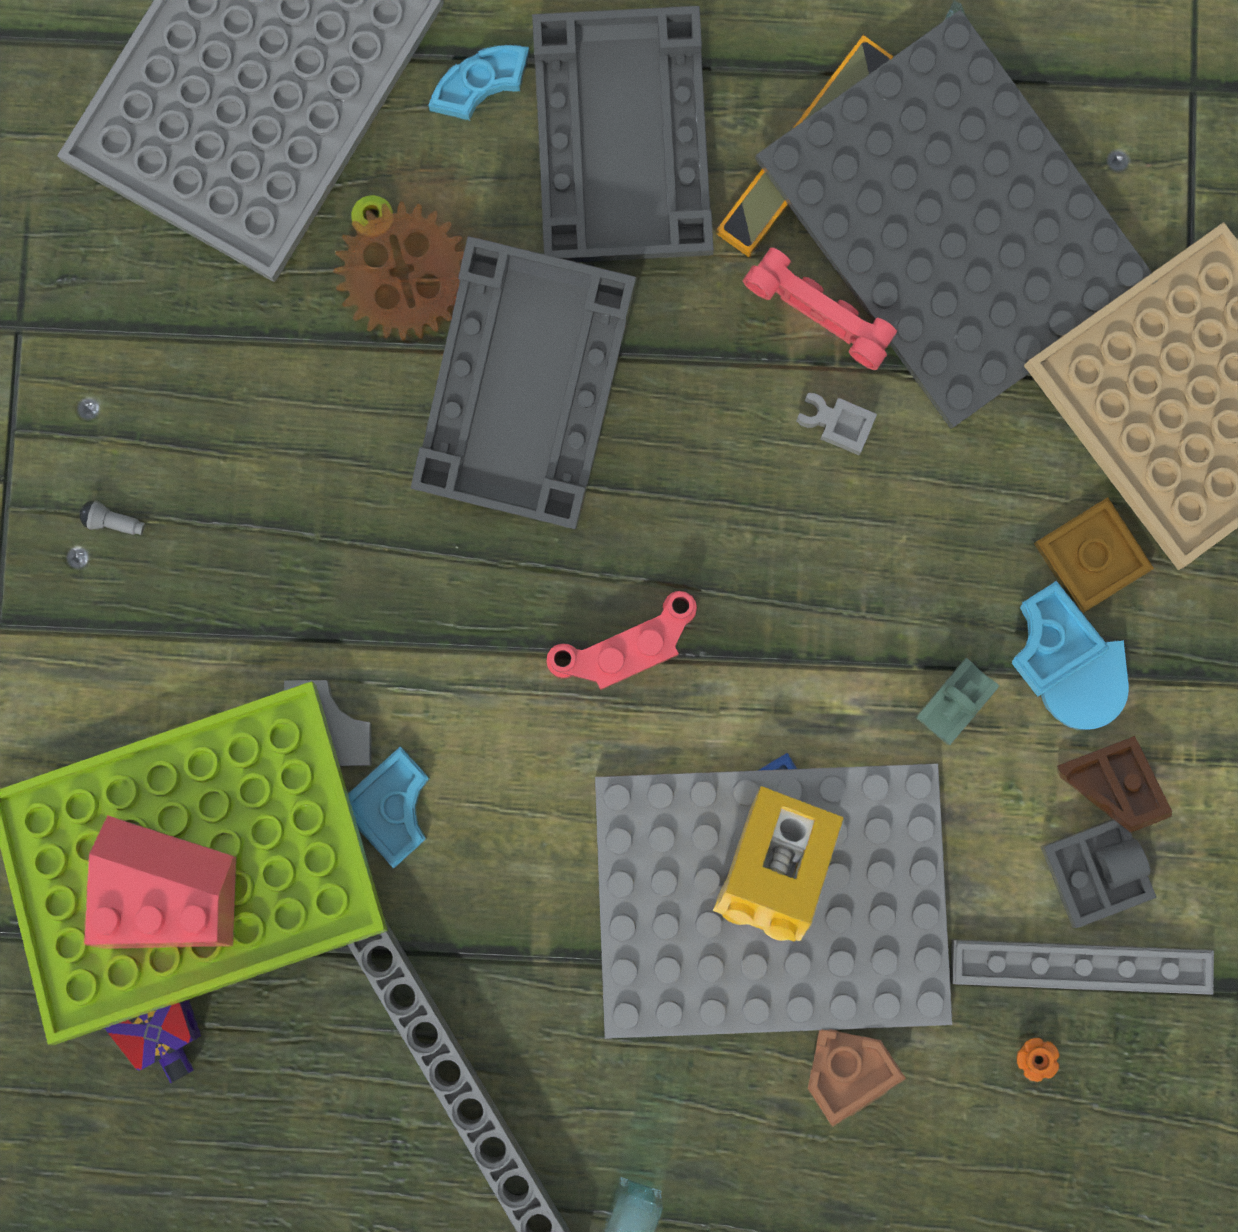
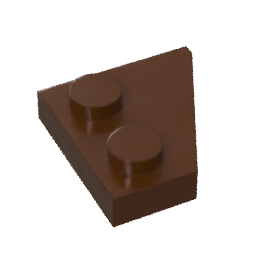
(1119, 784)

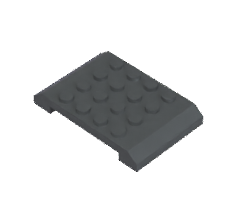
(622, 134)
(524, 382)

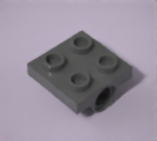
(1099, 872)

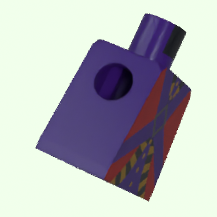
(159, 1038)

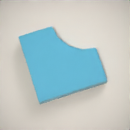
(1057, 640)
(387, 805)

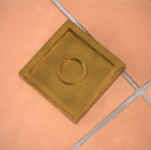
(1094, 555)

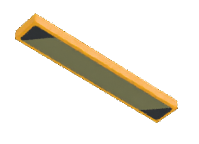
(762, 202)

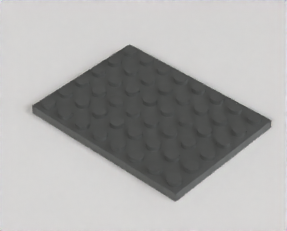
(953, 216)

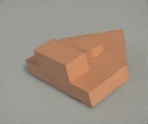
(850, 1073)

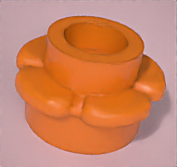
(1026, 1059)

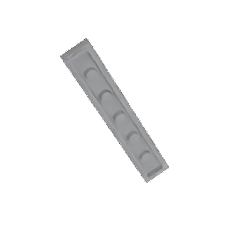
(1082, 966)

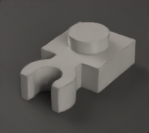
(844, 424)

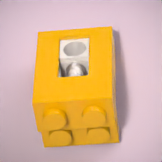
(768, 896)

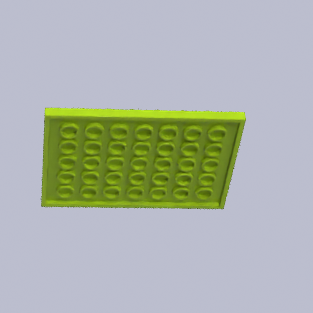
(236, 782)

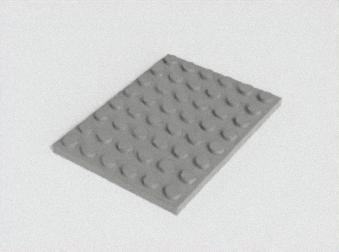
(244, 113)
(685, 970)

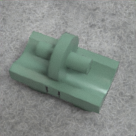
(957, 701)

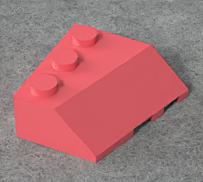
(157, 891)

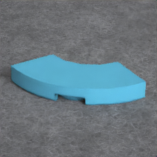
(477, 78)

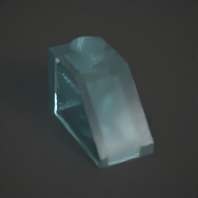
(634, 1208)

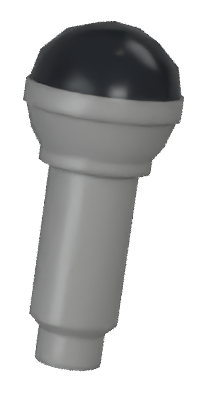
(96, 516)

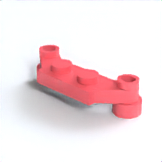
(808, 298)
(628, 651)

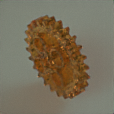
(365, 281)

